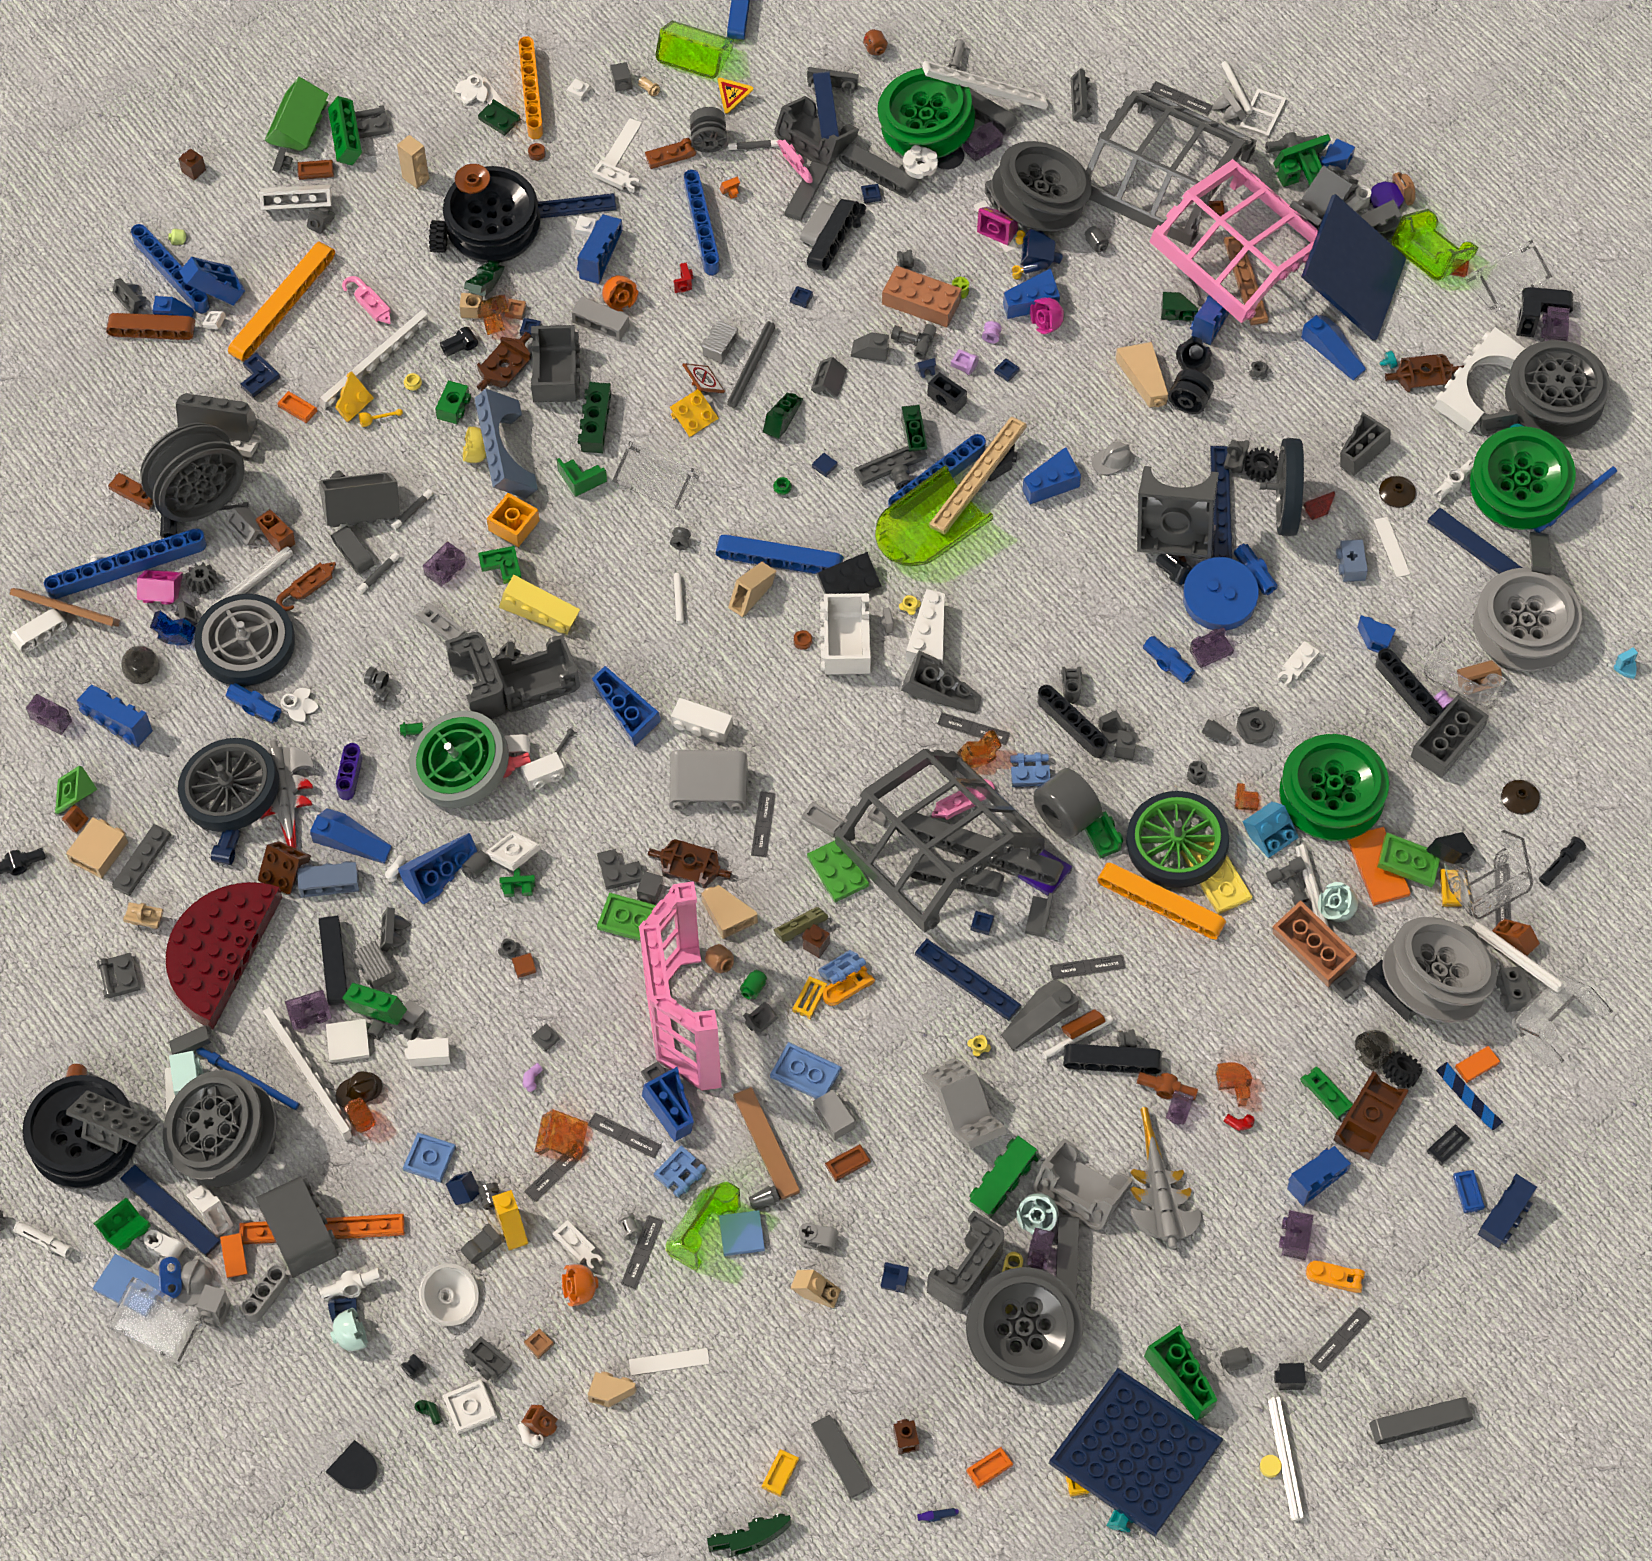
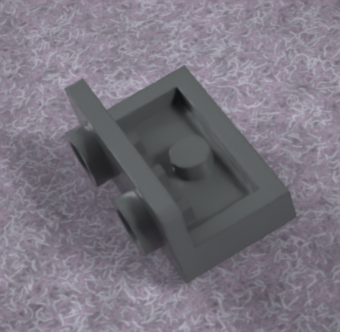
(487, 1359)

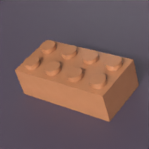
(921, 296)
(1314, 943)

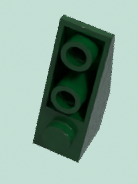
(781, 415)
(913, 428)

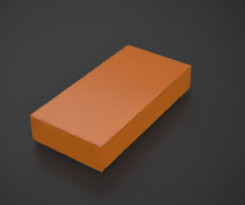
(297, 407)
(1477, 1064)
(234, 1255)
(989, 1467)

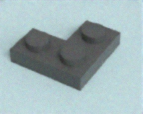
(616, 874)

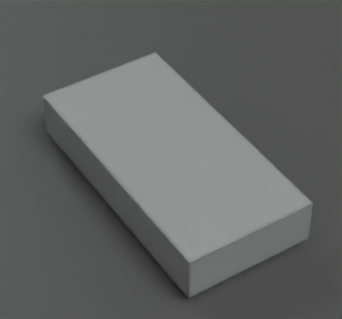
(822, 819)

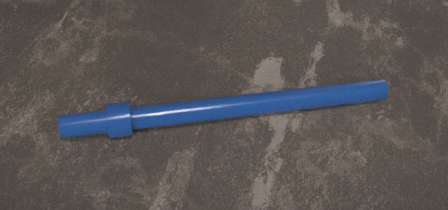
(1581, 495)
(215, 1059)

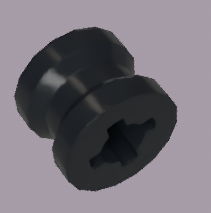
(413, 1366)

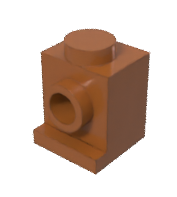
(534, 1421)

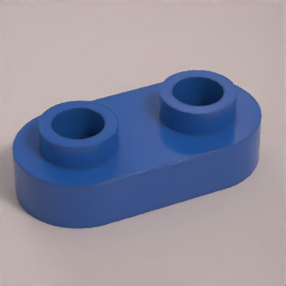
(170, 1277)

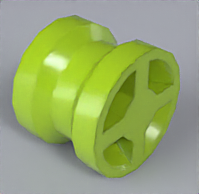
(963, 283)

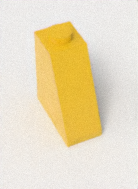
(509, 1220)

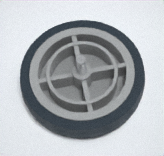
(244, 639)

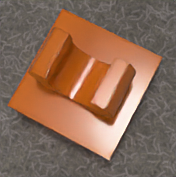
(730, 187)

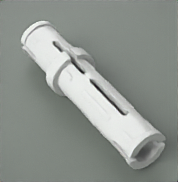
(50, 1243)

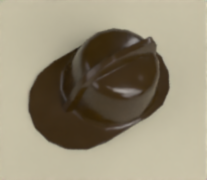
(360, 1085)

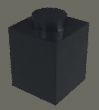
(1290, 1376)

